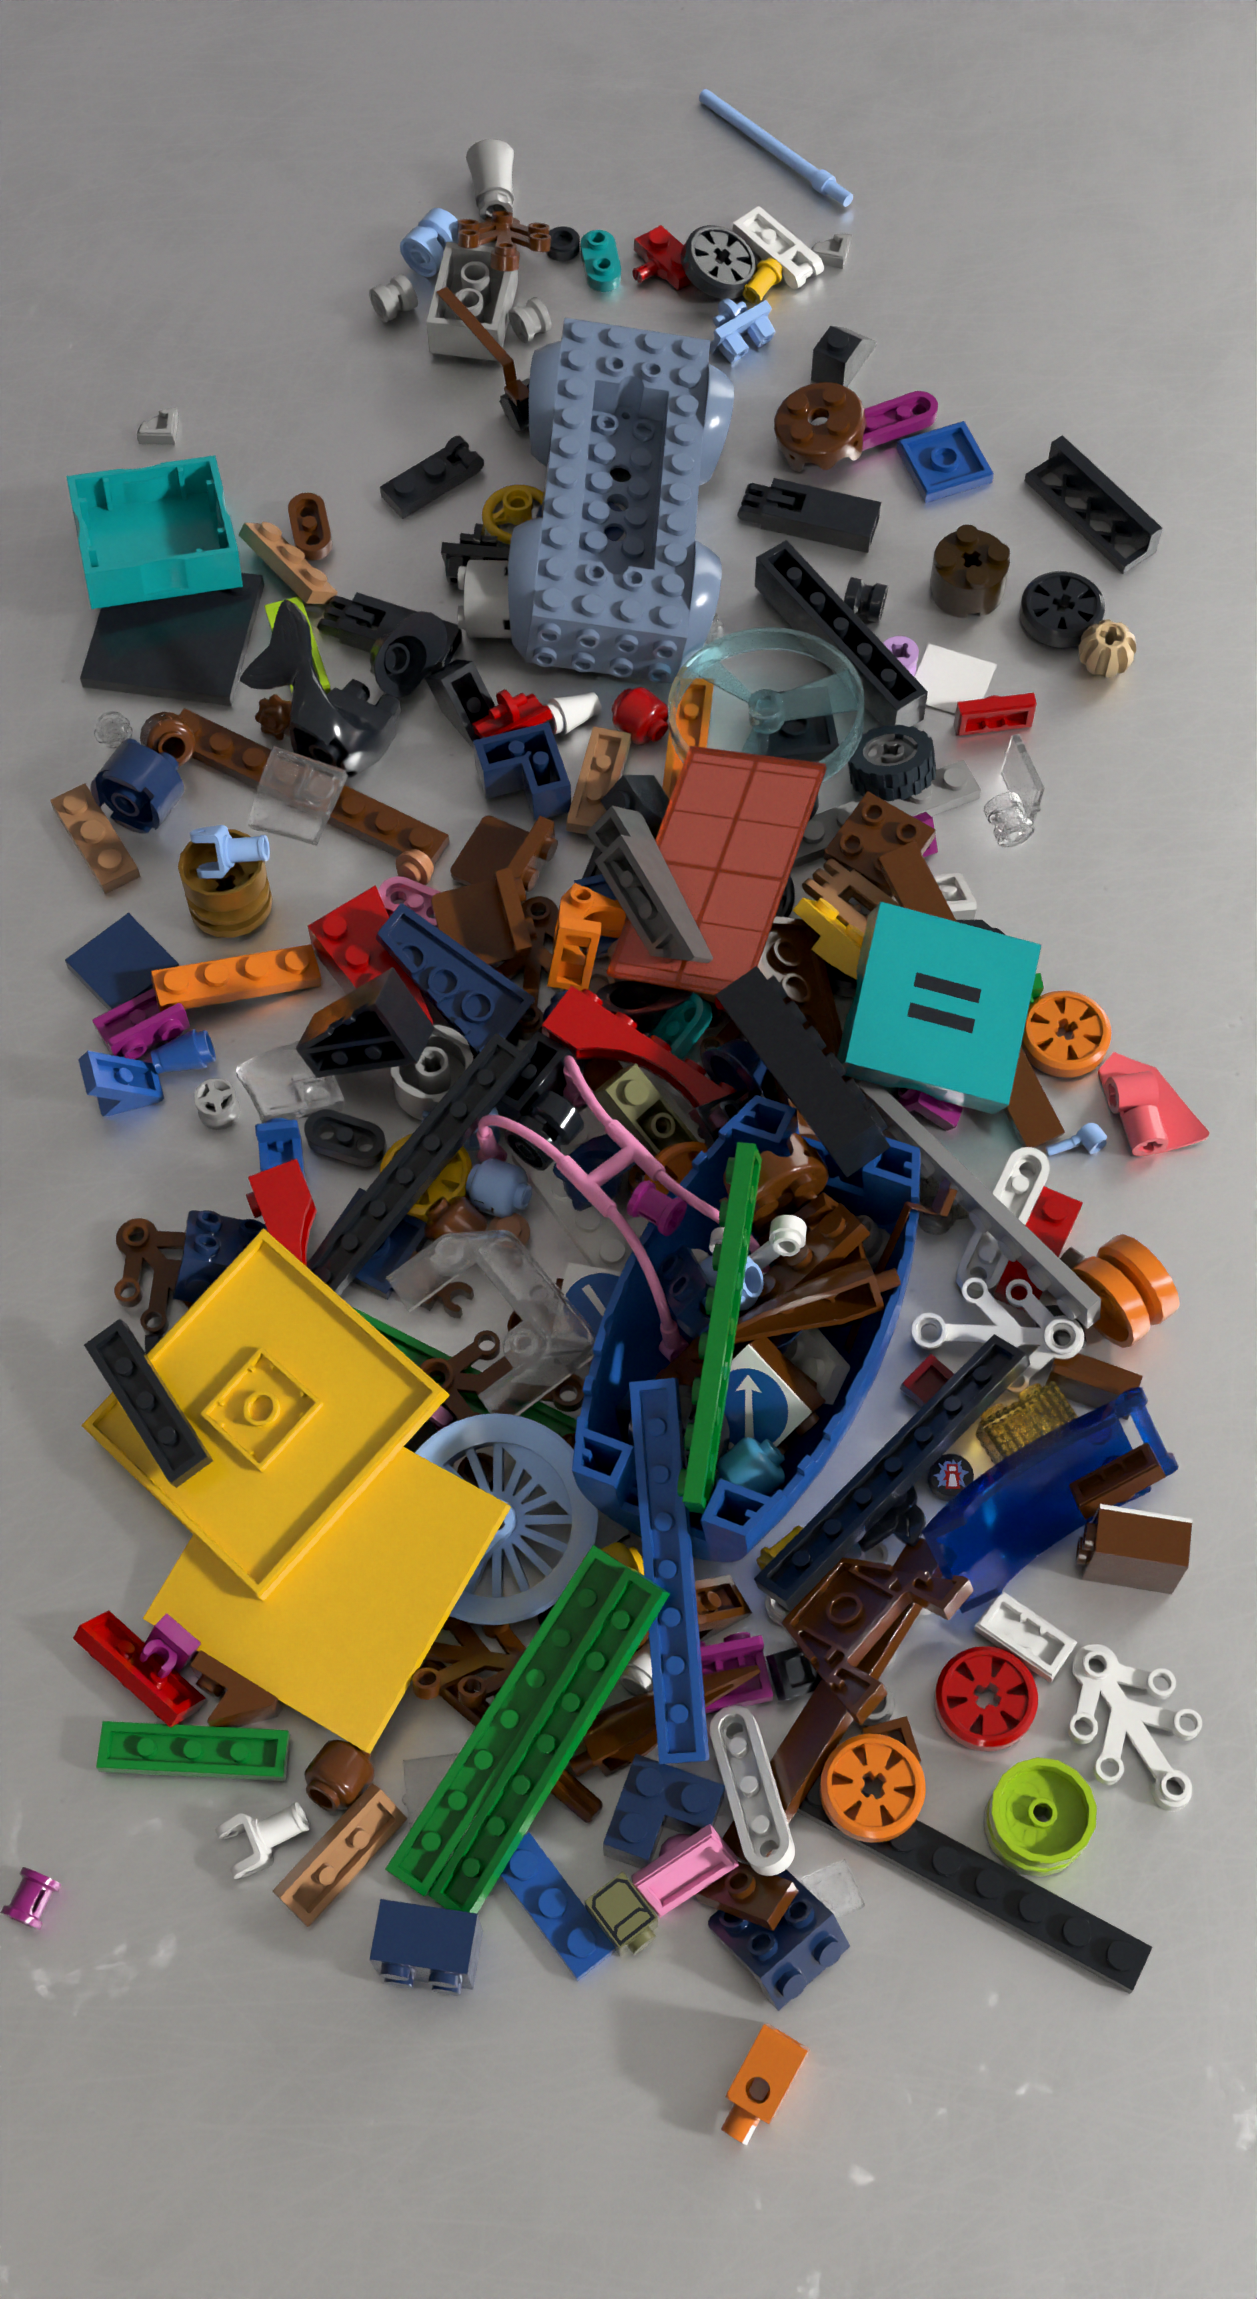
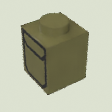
(623, 1915)

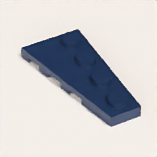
(457, 982)

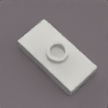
(1025, 1636)

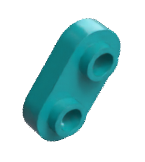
(600, 260)
(684, 1024)

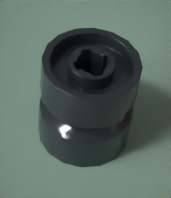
(551, 1119)

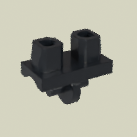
(471, 547)
(717, 1113)

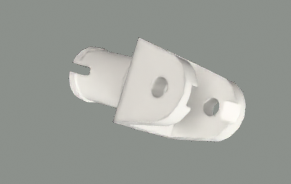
(263, 1836)

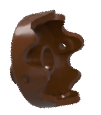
(824, 443)
(786, 1182)

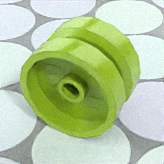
(1040, 1789)

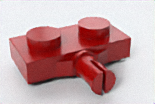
(661, 256)

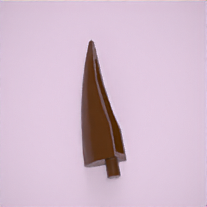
(820, 1302)
(631, 1724)

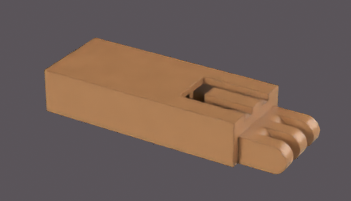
(838, 886)

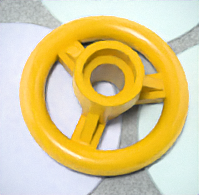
(516, 509)

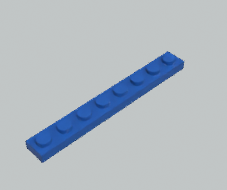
(669, 1564)

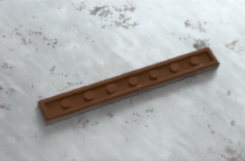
(918, 890)
(824, 1717)

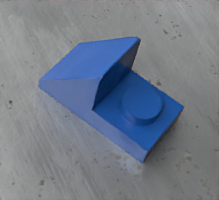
(119, 1082)

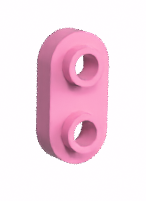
(415, 894)

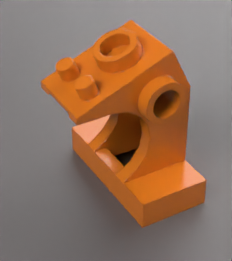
(580, 922)

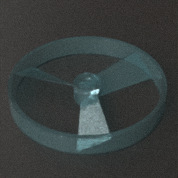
(767, 707)

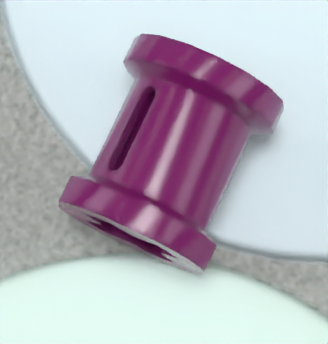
(656, 1207)
(31, 1898)

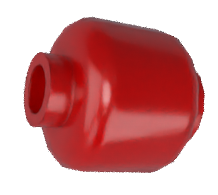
(640, 714)

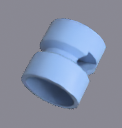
(426, 243)

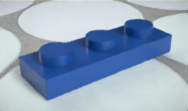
(556, 1909)

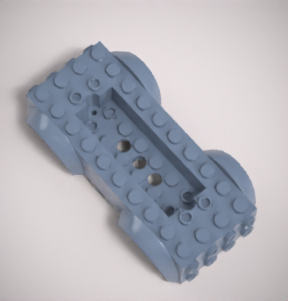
(664, 416)

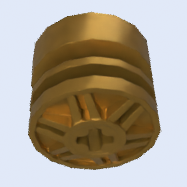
(226, 904)

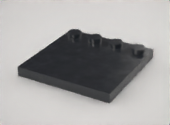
(175, 645)

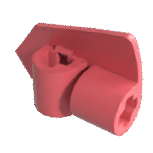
(1148, 1107)

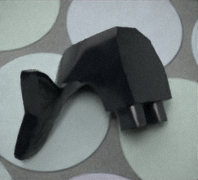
(325, 727)

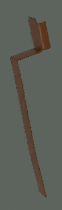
(514, 388)
(941, 1206)

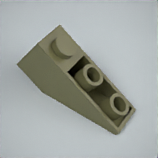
(642, 1110)

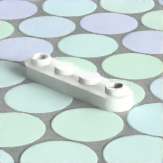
(1019, 1196)
(751, 1790)

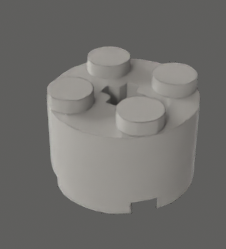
(485, 599)
(441, 1064)

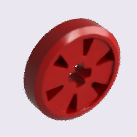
(977, 1671)

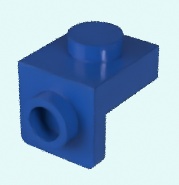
(279, 1143)

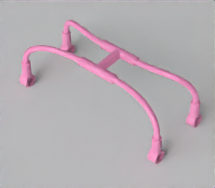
(631, 1151)

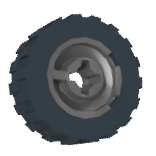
(893, 762)

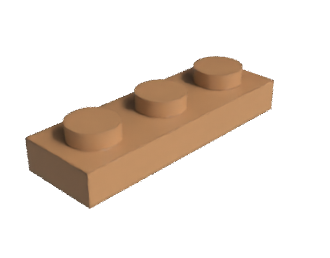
(287, 562)
(599, 773)
(95, 838)
(340, 1855)

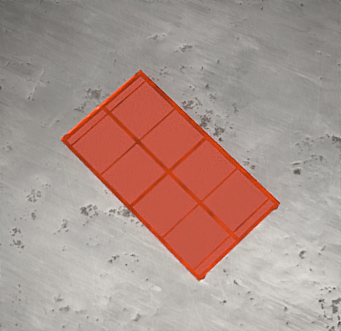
(731, 854)

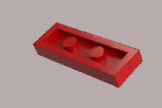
(1051, 1223)
(119, 1652)

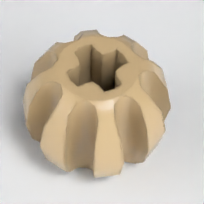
(1107, 648)

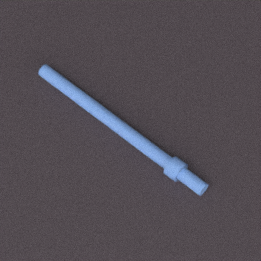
(821, 179)

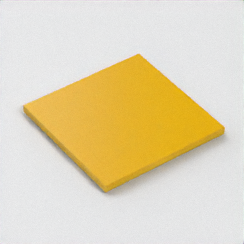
(288, 1401)
(356, 1608)

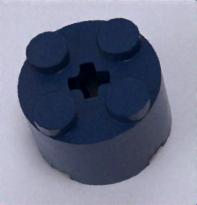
(138, 786)

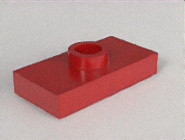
(994, 714)

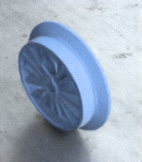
(549, 1464)

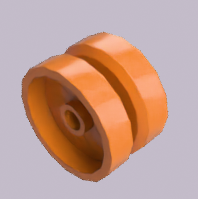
(1131, 1288)

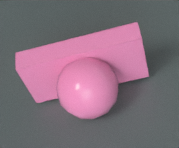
(684, 1869)

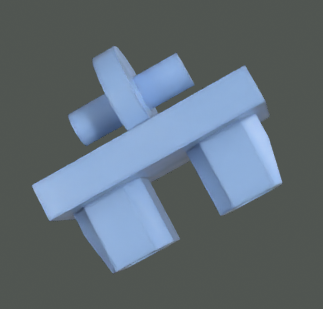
(736, 322)

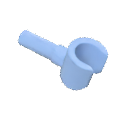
(1089, 1135)

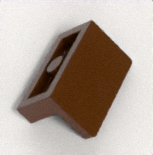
(1091, 1380)

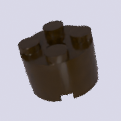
(969, 572)

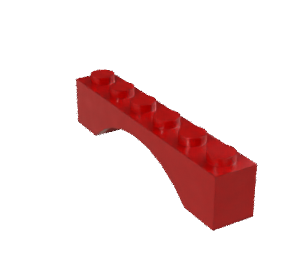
(595, 1032)
(285, 1204)

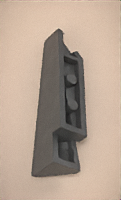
(646, 886)

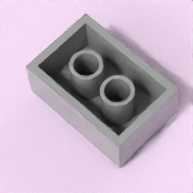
(484, 293)

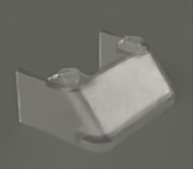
(543, 1347)

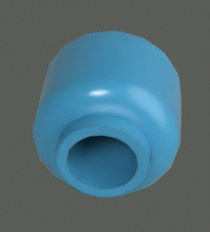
(753, 1466)

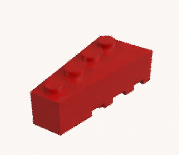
(349, 946)

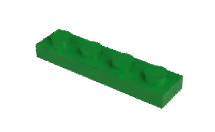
(193, 1751)

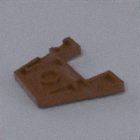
(852, 1611)

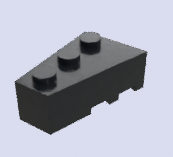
(367, 1030)

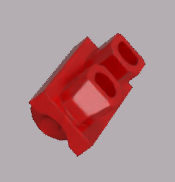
(512, 714)

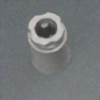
(491, 173)

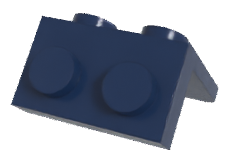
(209, 1249)
(792, 1954)

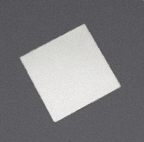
(953, 677)

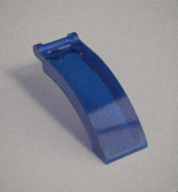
(1027, 1499)

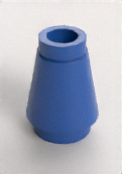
(184, 1053)

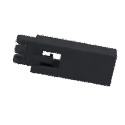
(823, 518)
(344, 616)

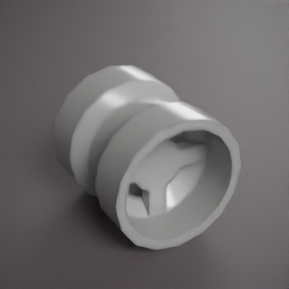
(393, 298)

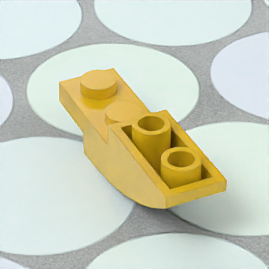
(837, 943)

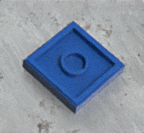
(944, 461)

